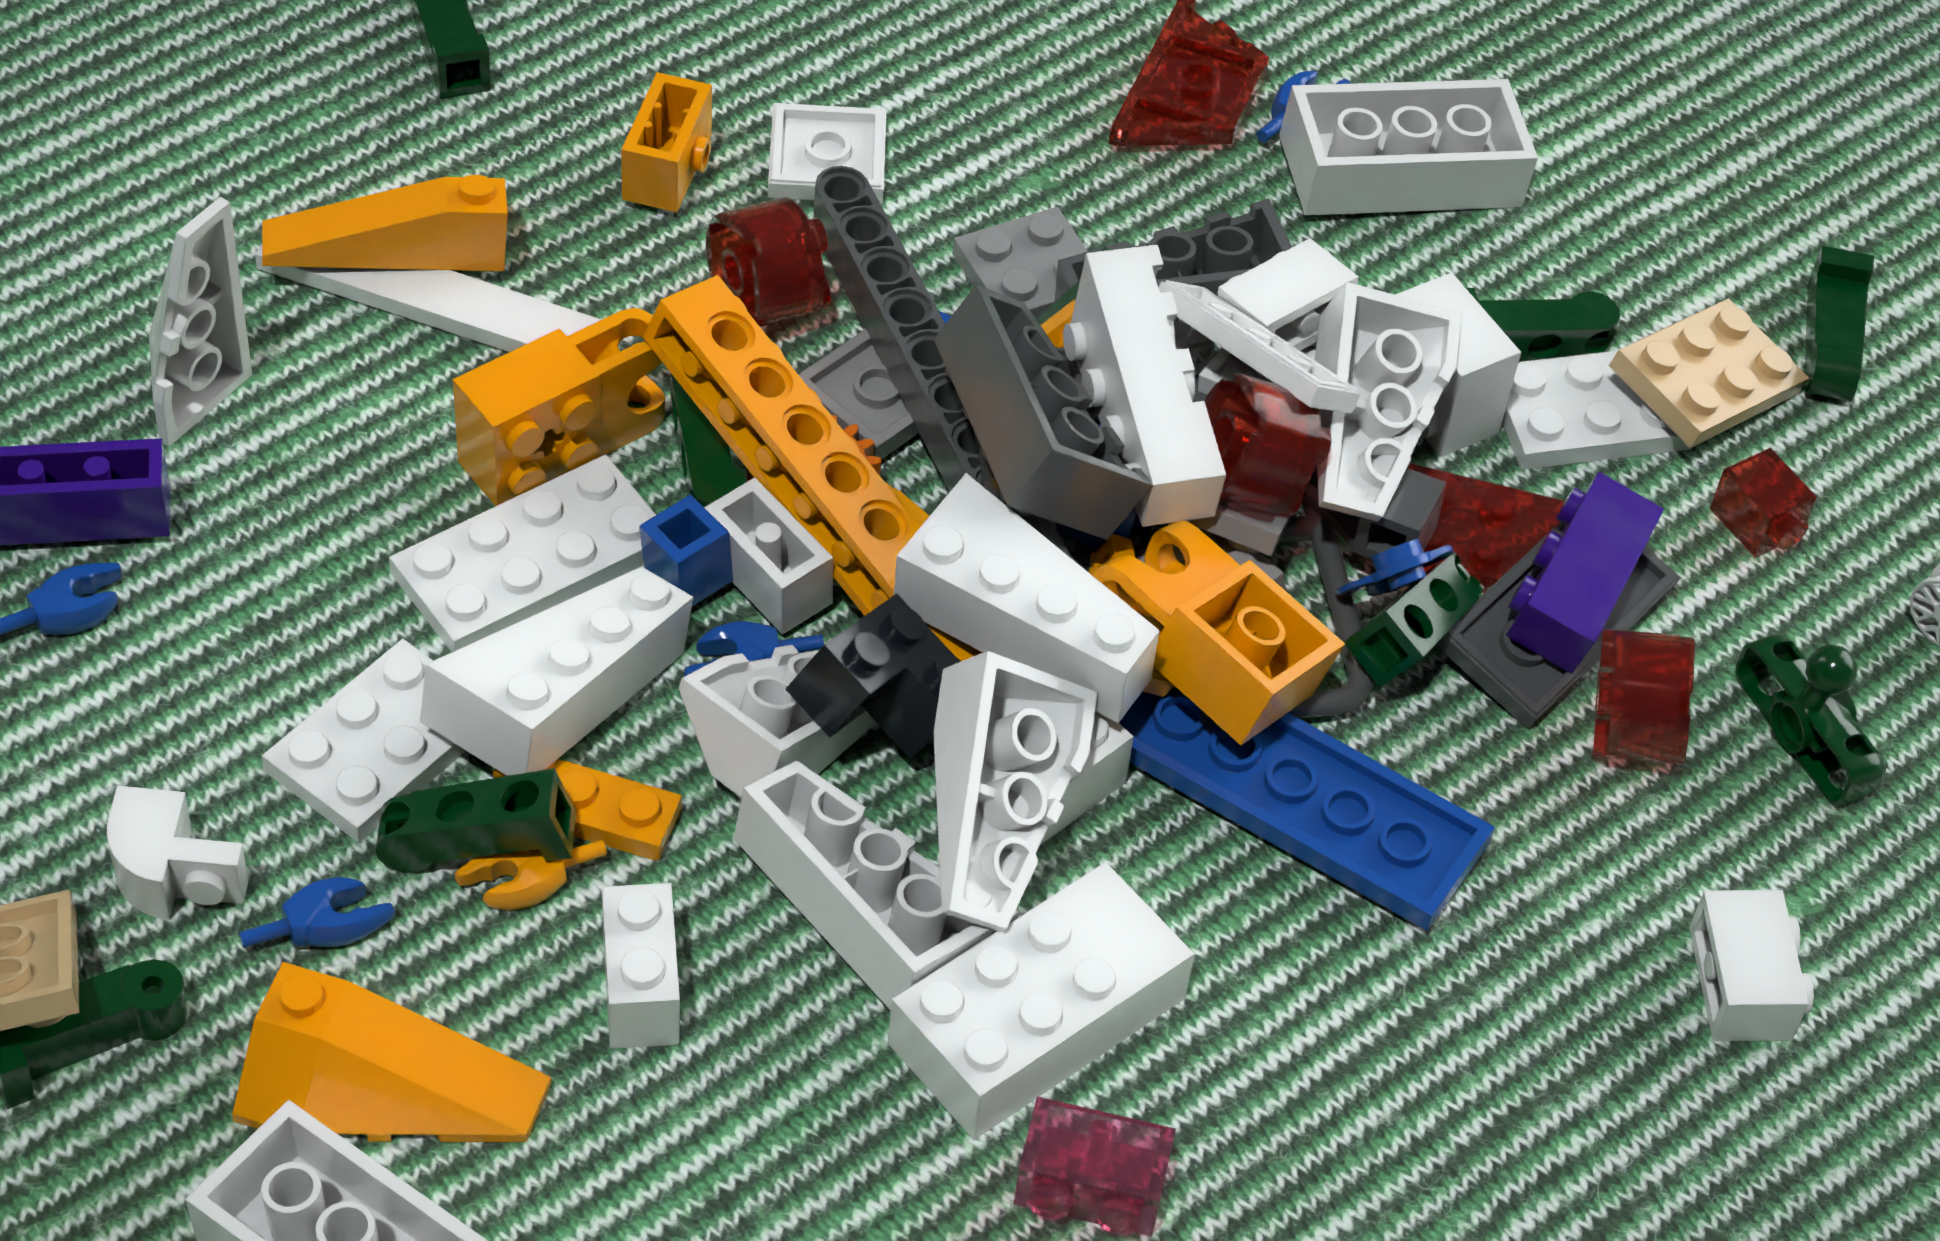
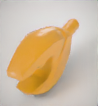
(533, 876)

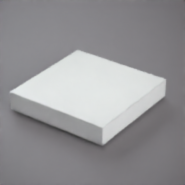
(820, 137)

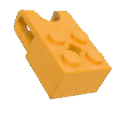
(556, 405)
(1224, 630)

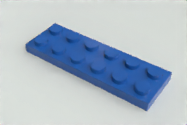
(1315, 802)

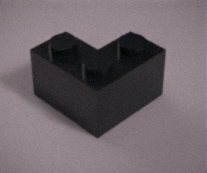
(878, 666)

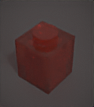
(1763, 503)

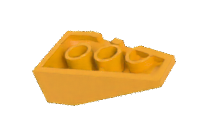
(416, 226)
(378, 1068)

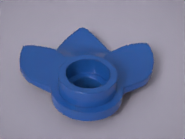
(1396, 568)

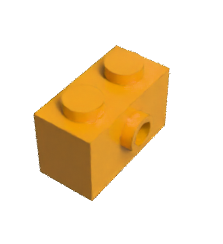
(667, 142)

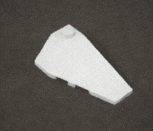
(198, 325)
(1400, 362)
(753, 724)
(1001, 767)

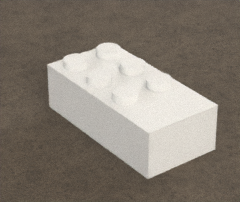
(1407, 146)
(1039, 999)
(312, 1185)

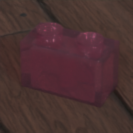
(1093, 1167)

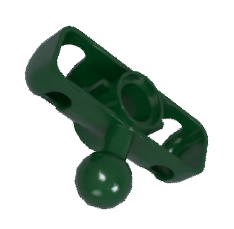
(1813, 713)

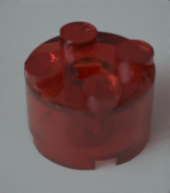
(770, 259)
(1265, 443)
(1644, 696)

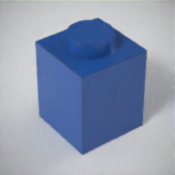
(688, 549)

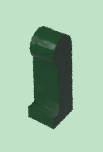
(452, 40)
(1836, 322)
(1556, 325)
(702, 451)
(1415, 620)
(477, 821)
(111, 1013)

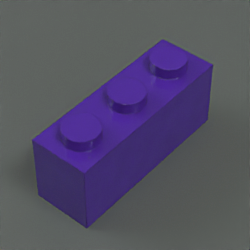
(83, 491)
(1582, 571)

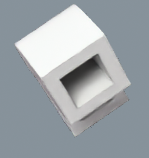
(160, 861)

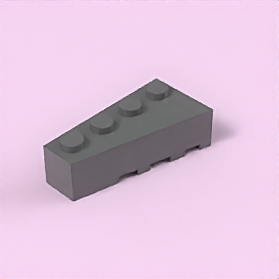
(1204, 254)
(1035, 418)

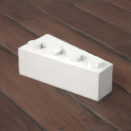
(1144, 384)
(1018, 595)
(558, 674)
(852, 879)

